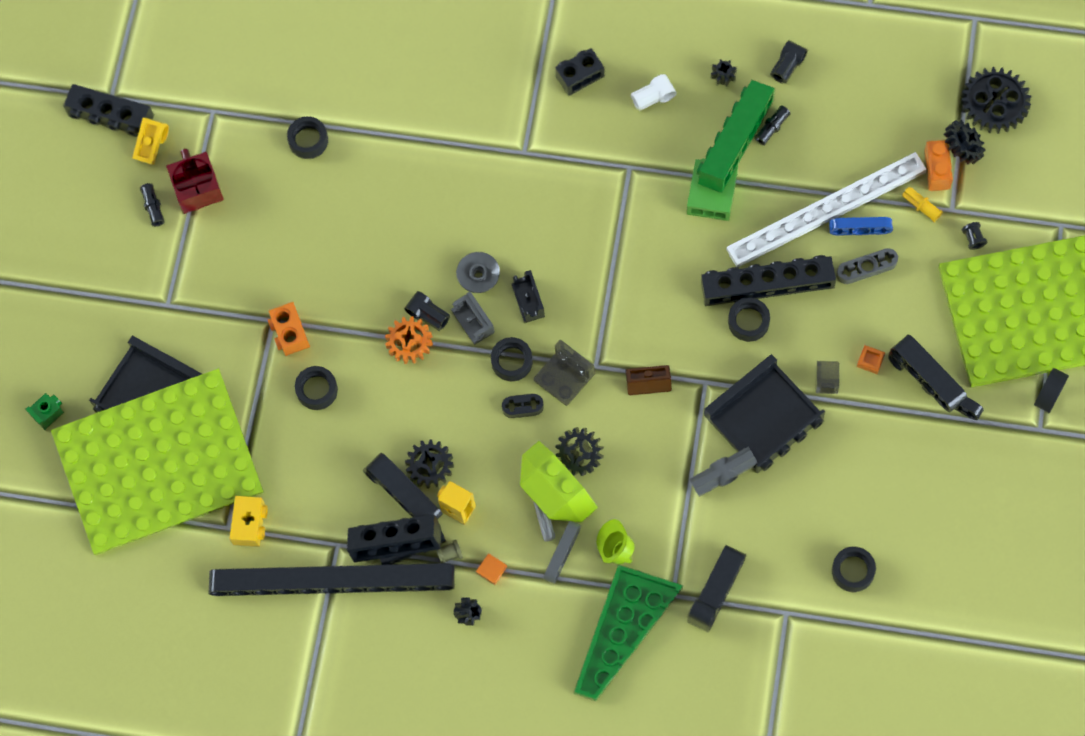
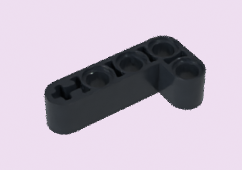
(927, 371)
(400, 487)
(708, 605)

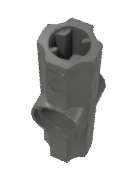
(723, 471)

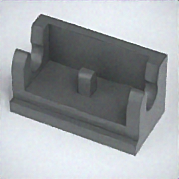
(472, 318)

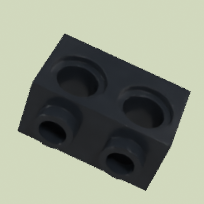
(583, 75)

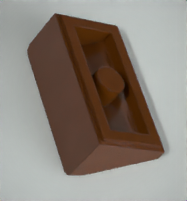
(648, 380)

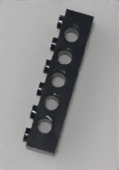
(759, 289)

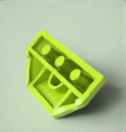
(554, 486)

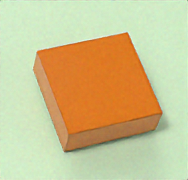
(871, 359)
(491, 569)

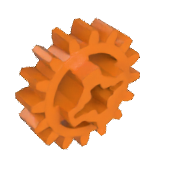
(401, 334)

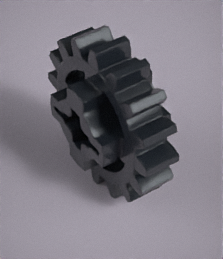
(964, 142)
(582, 443)
(420, 466)

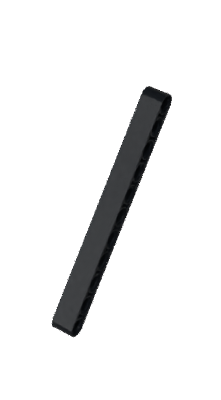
(332, 579)

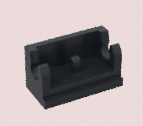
(528, 297)

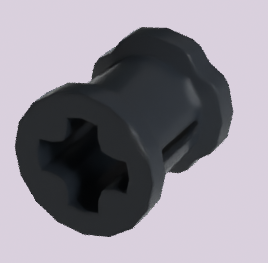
(969, 230)

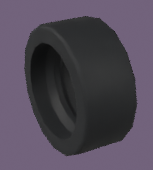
(307, 152)
(746, 303)
(507, 343)
(309, 373)
(1051, 390)
(856, 552)

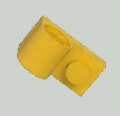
(149, 138)

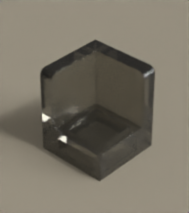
(827, 377)

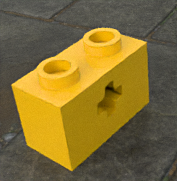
(456, 502)
(243, 510)

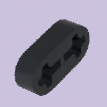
(523, 411)

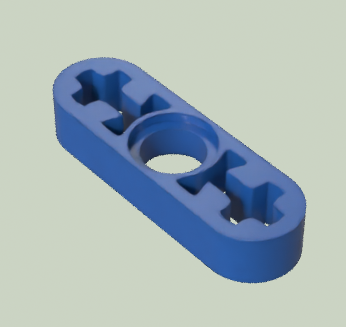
(861, 226)

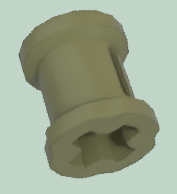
(449, 552)

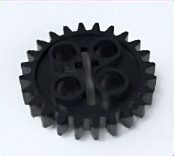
(1010, 111)

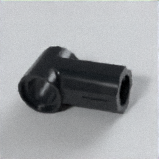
(790, 57)
(422, 308)

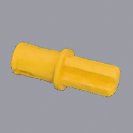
(922, 204)

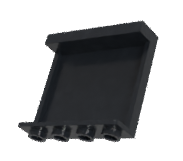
(141, 373)
(764, 413)

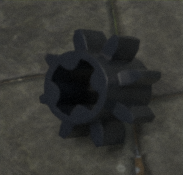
(727, 76)
(467, 611)

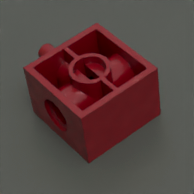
(194, 181)

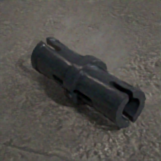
(772, 125)
(152, 204)

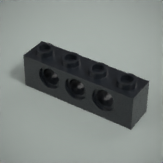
(80, 97)
(394, 538)

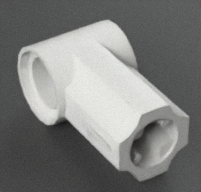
(658, 90)

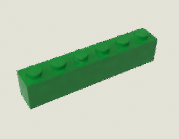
(736, 136)

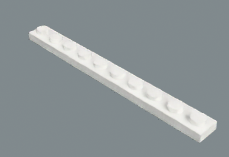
(826, 210)

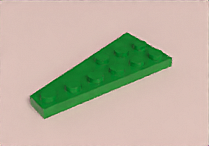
(627, 617)

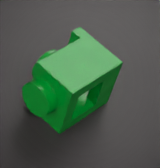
(48, 416)

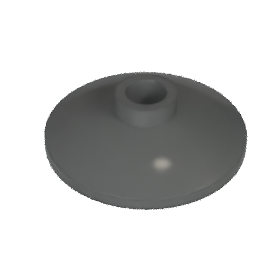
(478, 263)

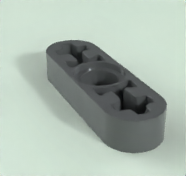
(884, 266)
(562, 552)

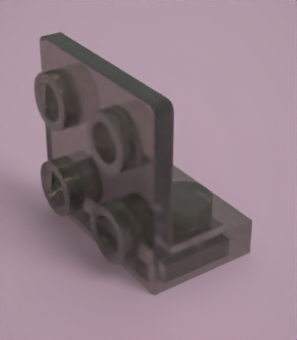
(565, 373)

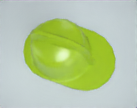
(614, 543)

